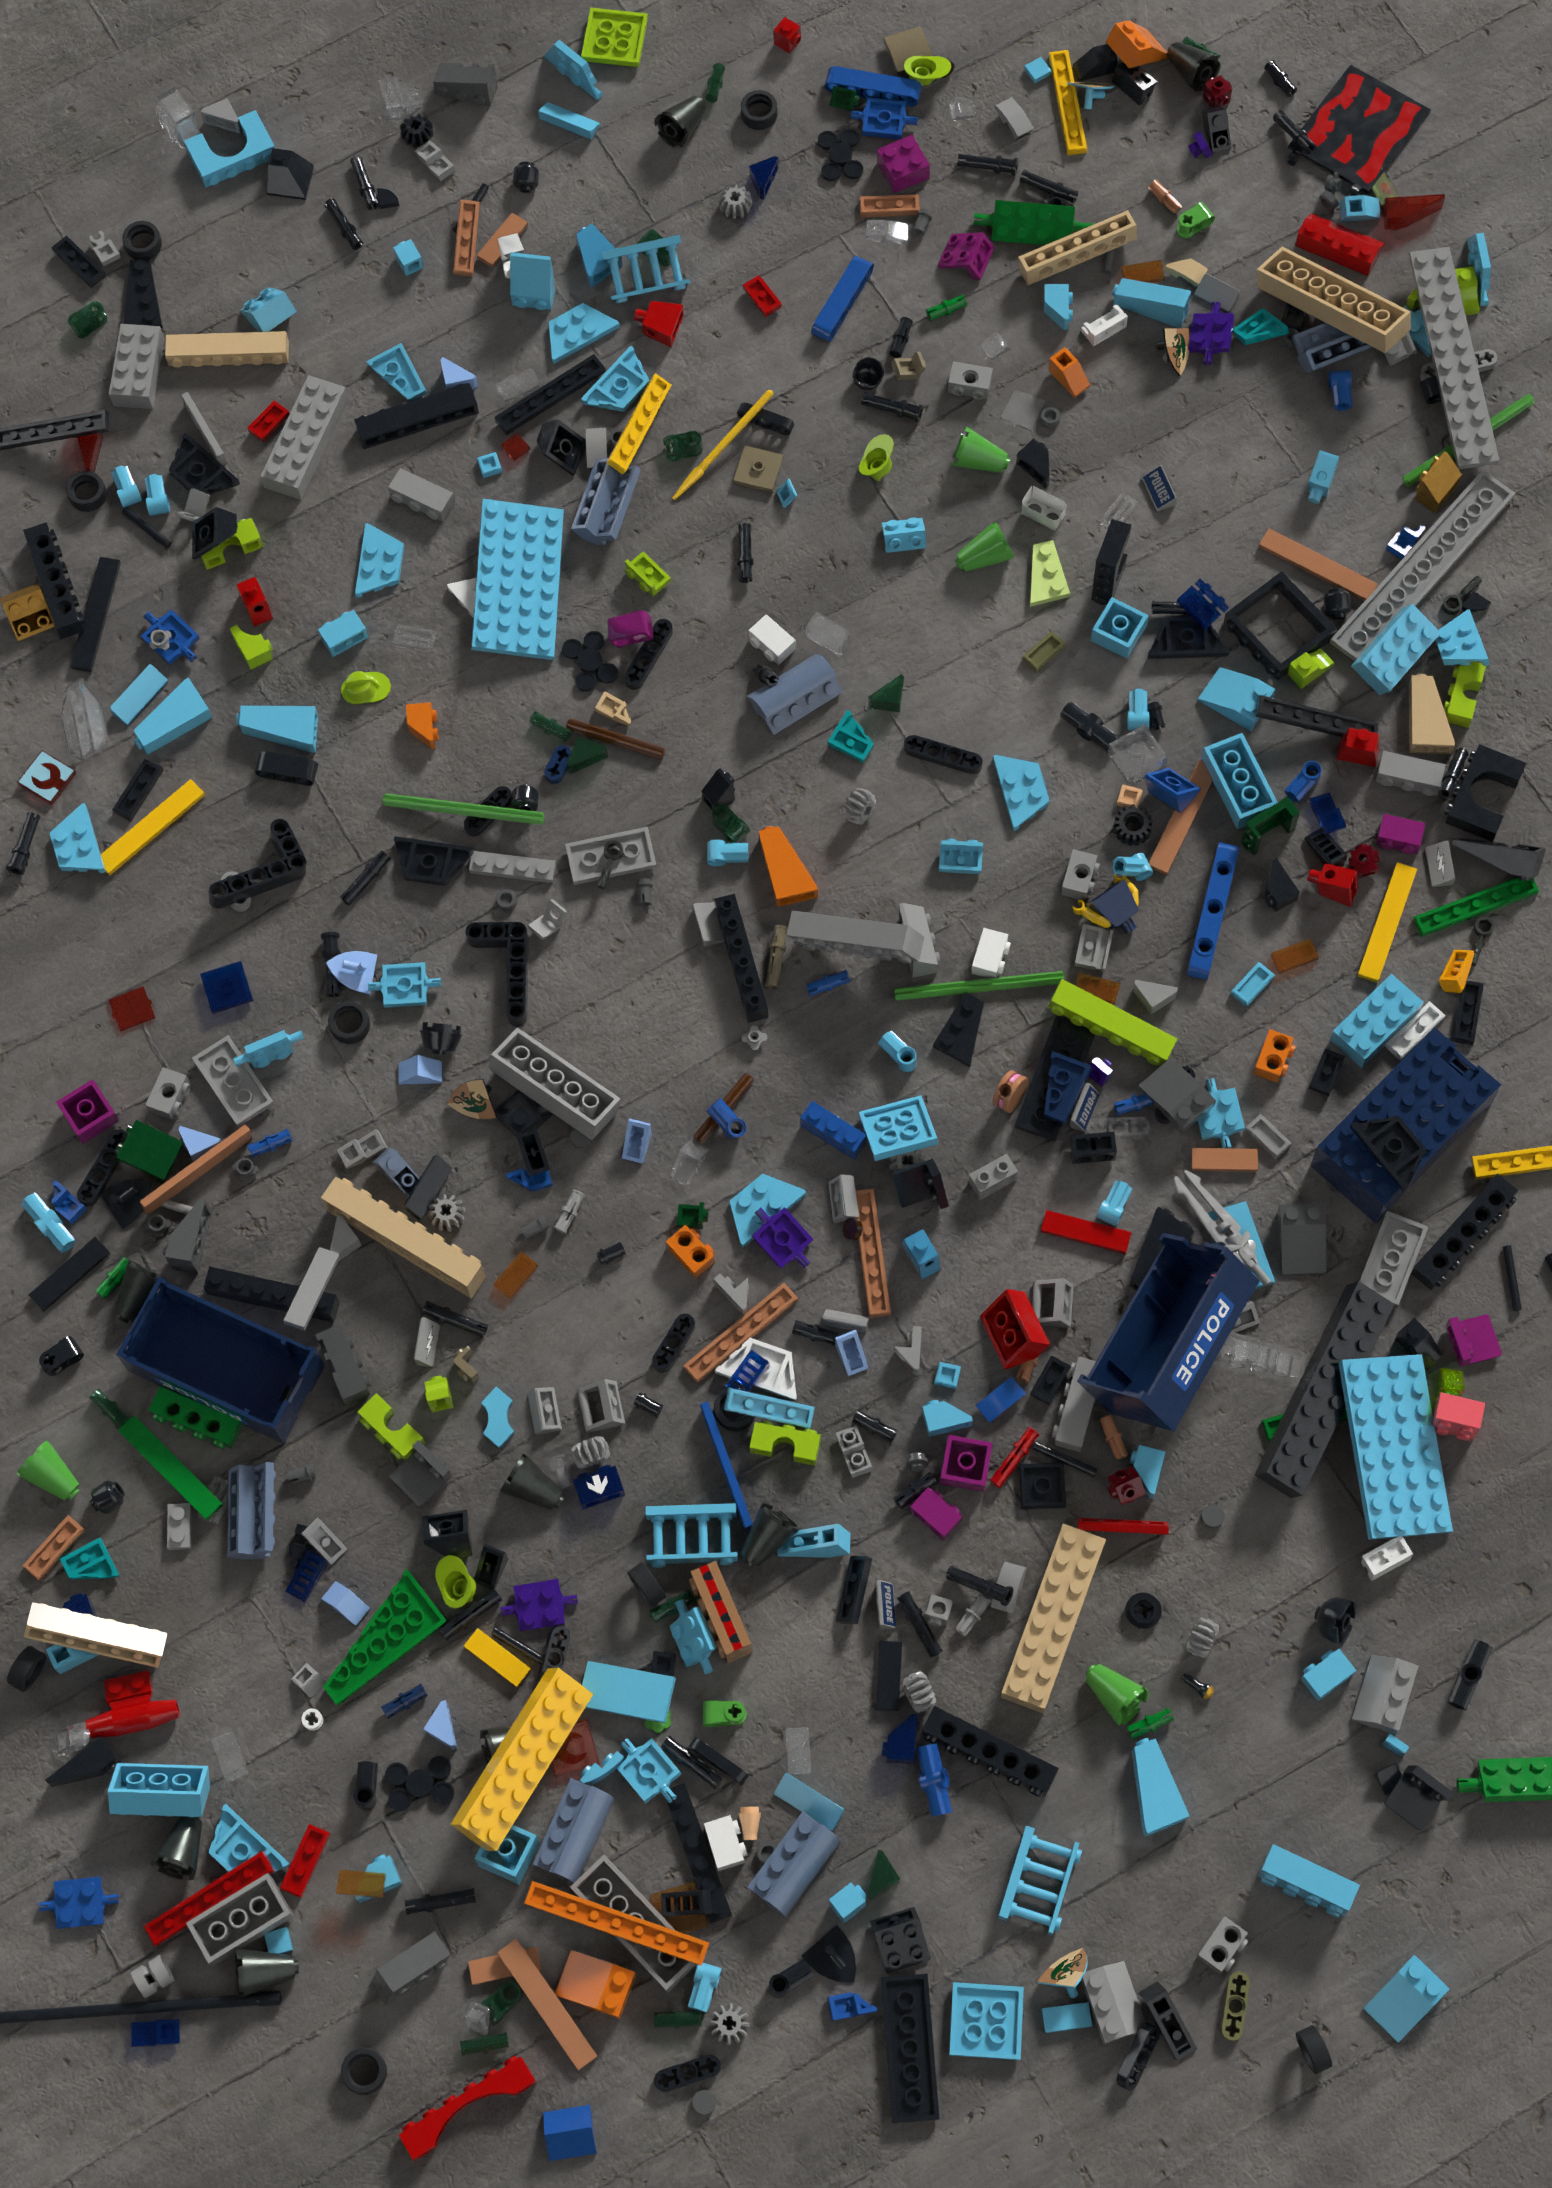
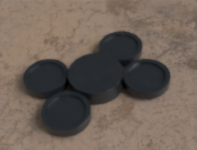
(840, 154)
(590, 661)
(419, 1783)

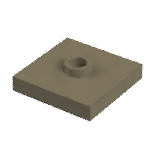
(758, 469)

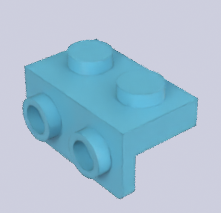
(904, 535)
(960, 856)

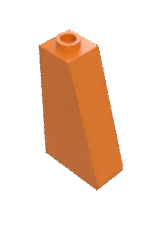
(786, 872)

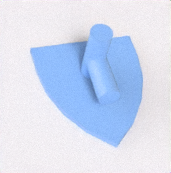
(354, 969)

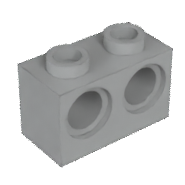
(993, 1176)
(1218, 1942)

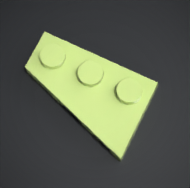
(1047, 575)

